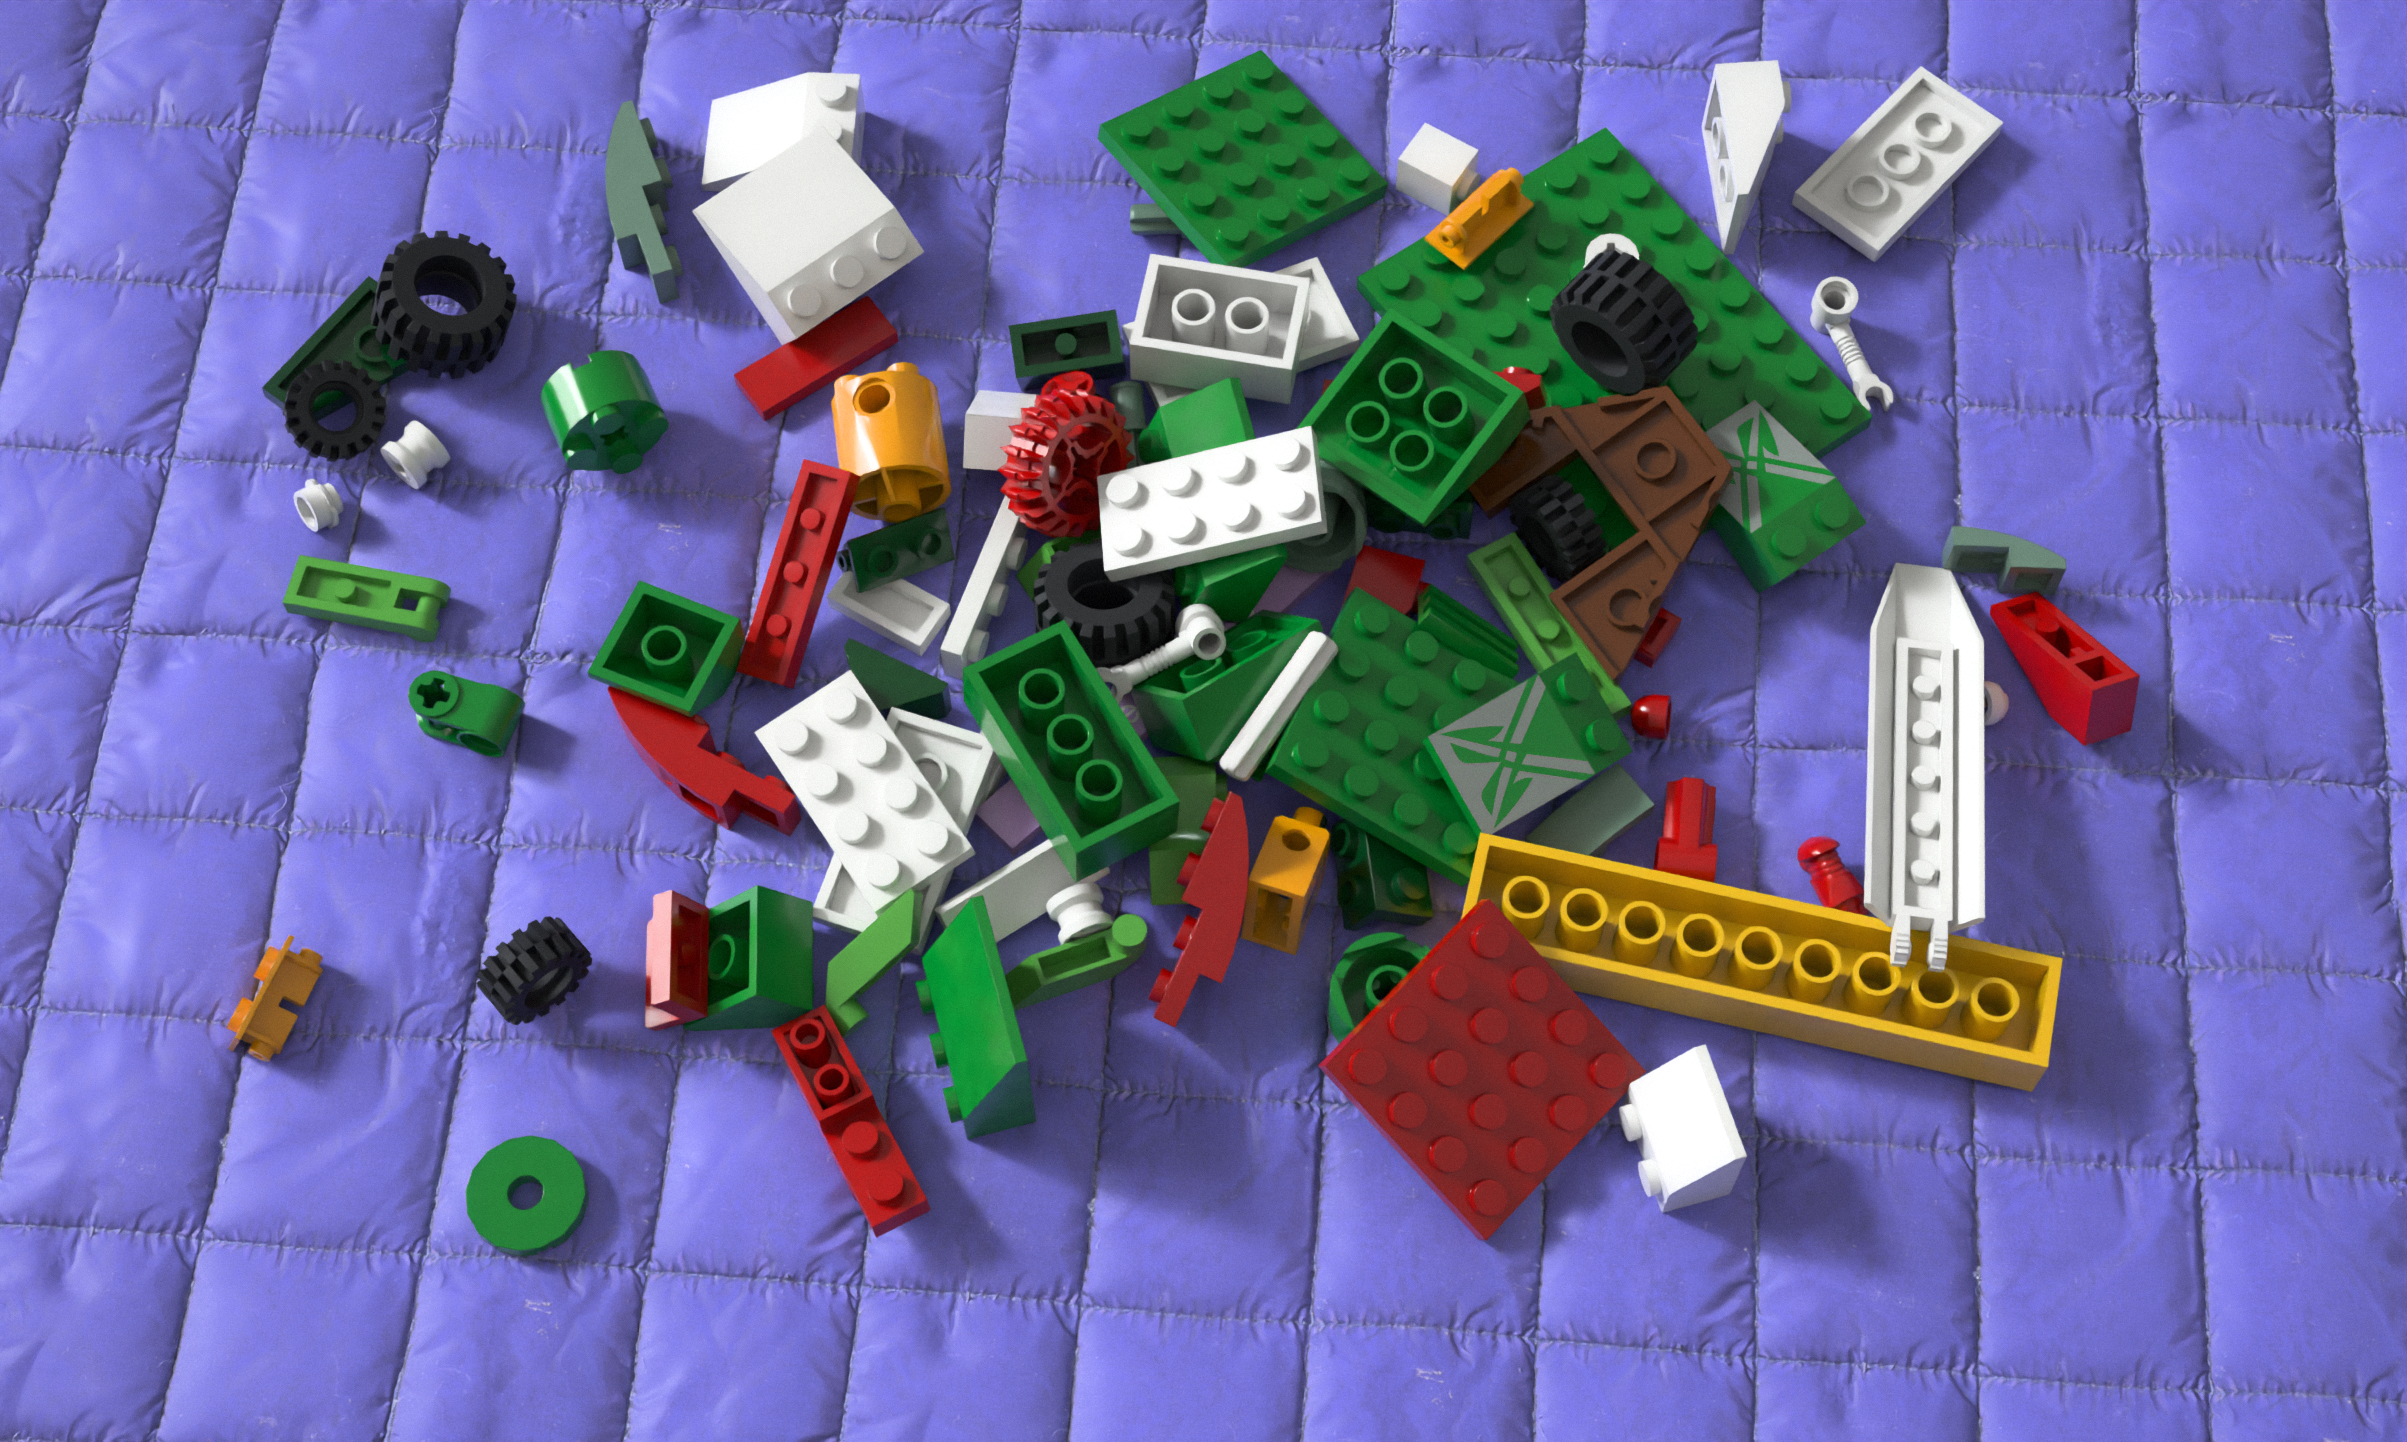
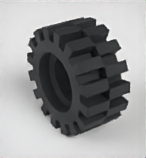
(343, 378)
(1557, 527)
(534, 970)

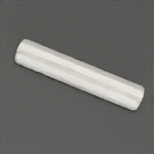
(1278, 706)

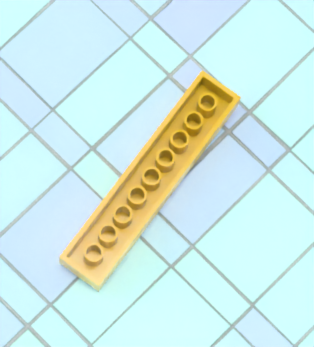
(1773, 963)

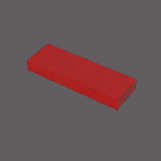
(816, 358)

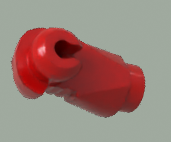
(1831, 880)

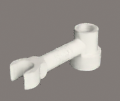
(1831, 315)
(1190, 626)

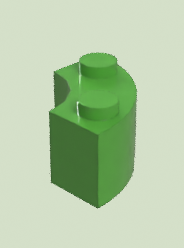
(1195, 787)

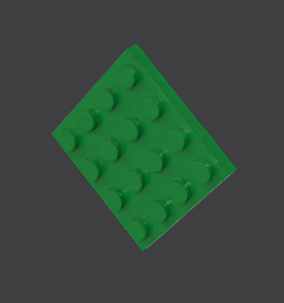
(1242, 161)
(1363, 729)

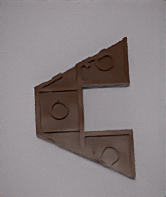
(1659, 476)

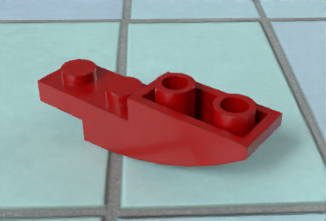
(687, 762)
(1218, 886)
(850, 1121)

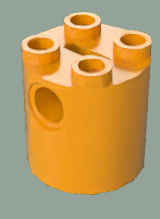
(894, 440)

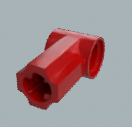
(1688, 830)

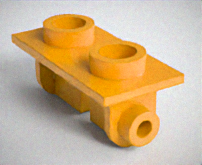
(1481, 218)
(262, 1020)

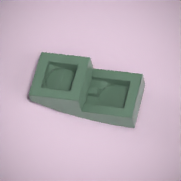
(2018, 562)
(1595, 815)

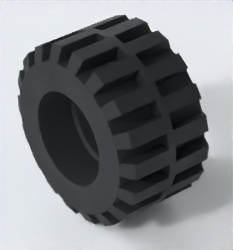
(451, 270)
(1623, 323)
(1108, 618)

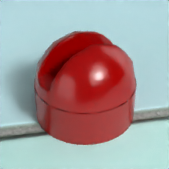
(1652, 716)

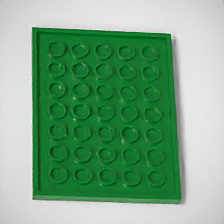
(1503, 303)

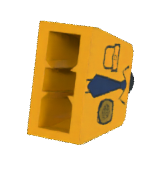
(1287, 865)

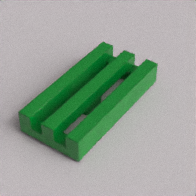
(1466, 632)

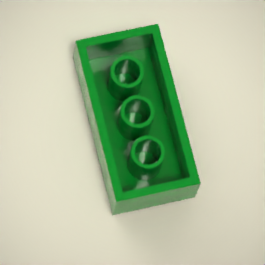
(1070, 750)

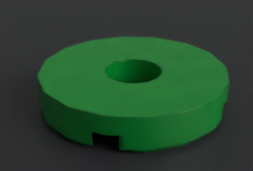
(506, 1169)

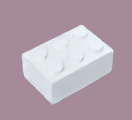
(1219, 323)

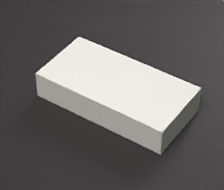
(893, 610)

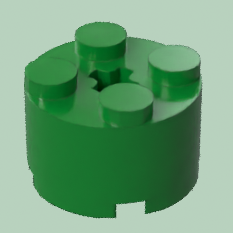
(604, 412)
(1366, 973)

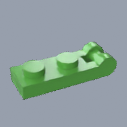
(366, 597)

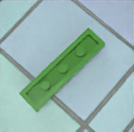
(1523, 602)

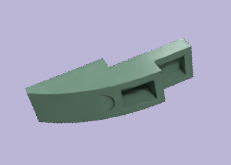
(637, 201)

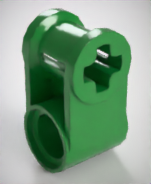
(465, 712)

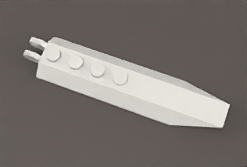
(1925, 763)

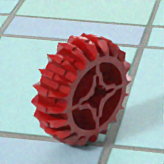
(1057, 469)

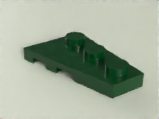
(341, 337)

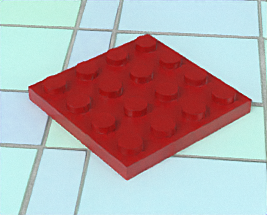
(1482, 1069)

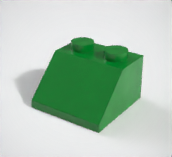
(670, 650)
(758, 961)

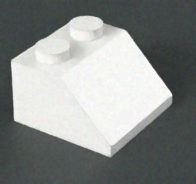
(1683, 1132)

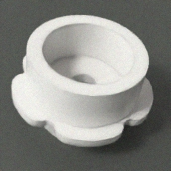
(318, 505)

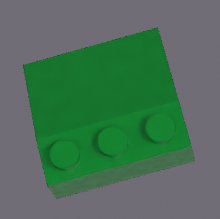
(1415, 418)
(976, 1027)

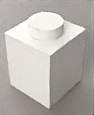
(1438, 169)

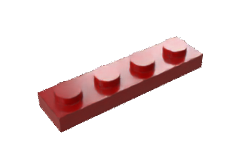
(798, 573)

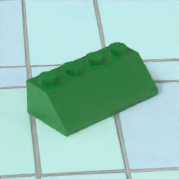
(1196, 424)

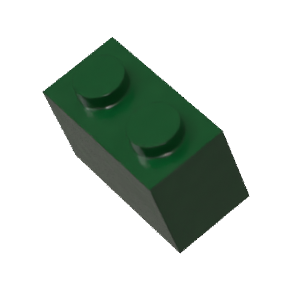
(1067, 344)

